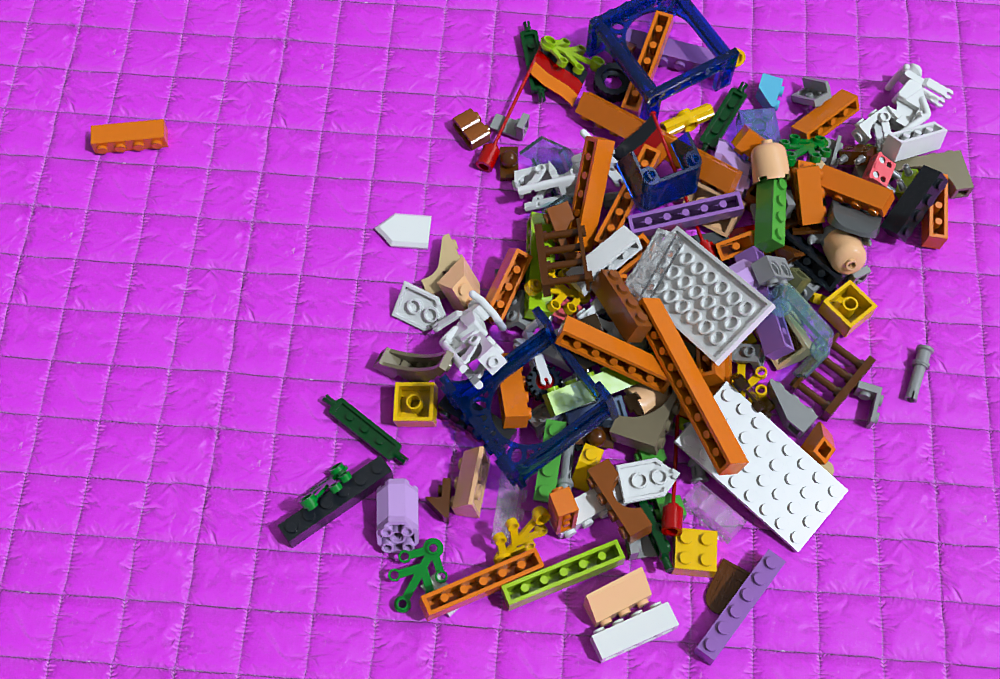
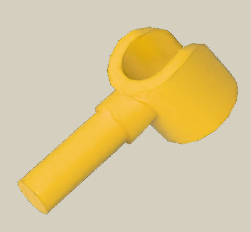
(817, 298)

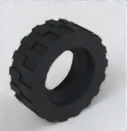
(606, 93)

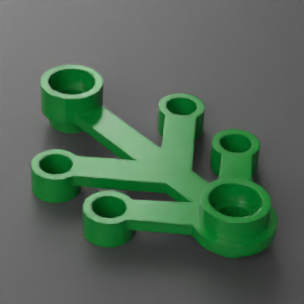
(805, 146)
(336, 472)
(419, 570)

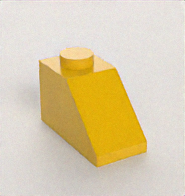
(588, 458)

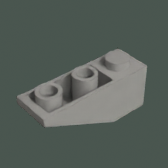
(792, 413)

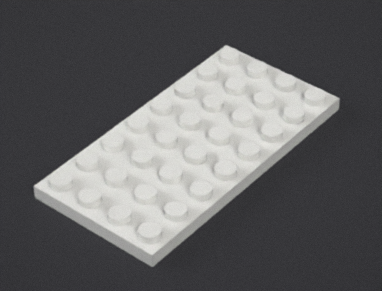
(710, 300)
(779, 482)

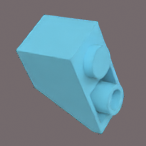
(769, 90)

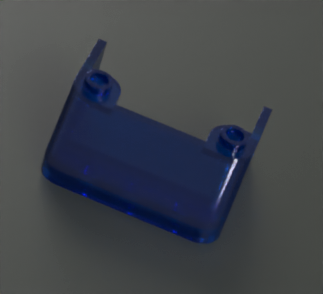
(649, 189)

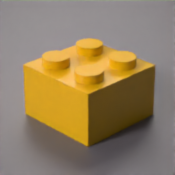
(847, 308)
(415, 404)
(695, 553)

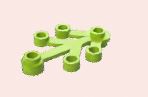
(571, 53)

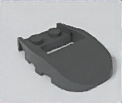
(853, 220)

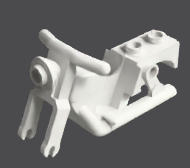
(911, 106)
(545, 178)
(469, 339)

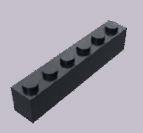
(330, 506)

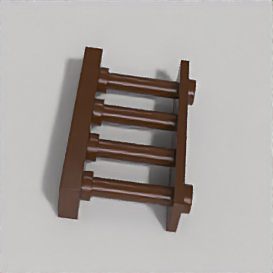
(547, 266)
(838, 392)

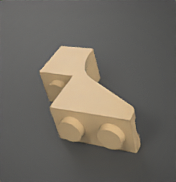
(447, 259)

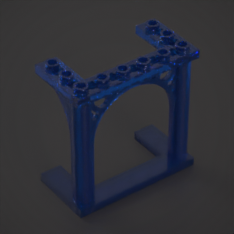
(604, 37)
(464, 394)

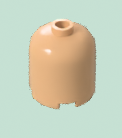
(769, 160)
(844, 252)
(644, 399)

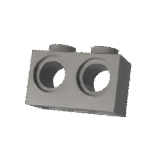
(771, 271)

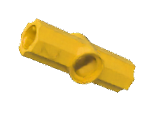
(688, 119)

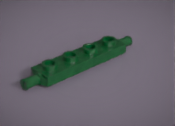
(530, 45)
(723, 118)
(365, 429)
(660, 545)

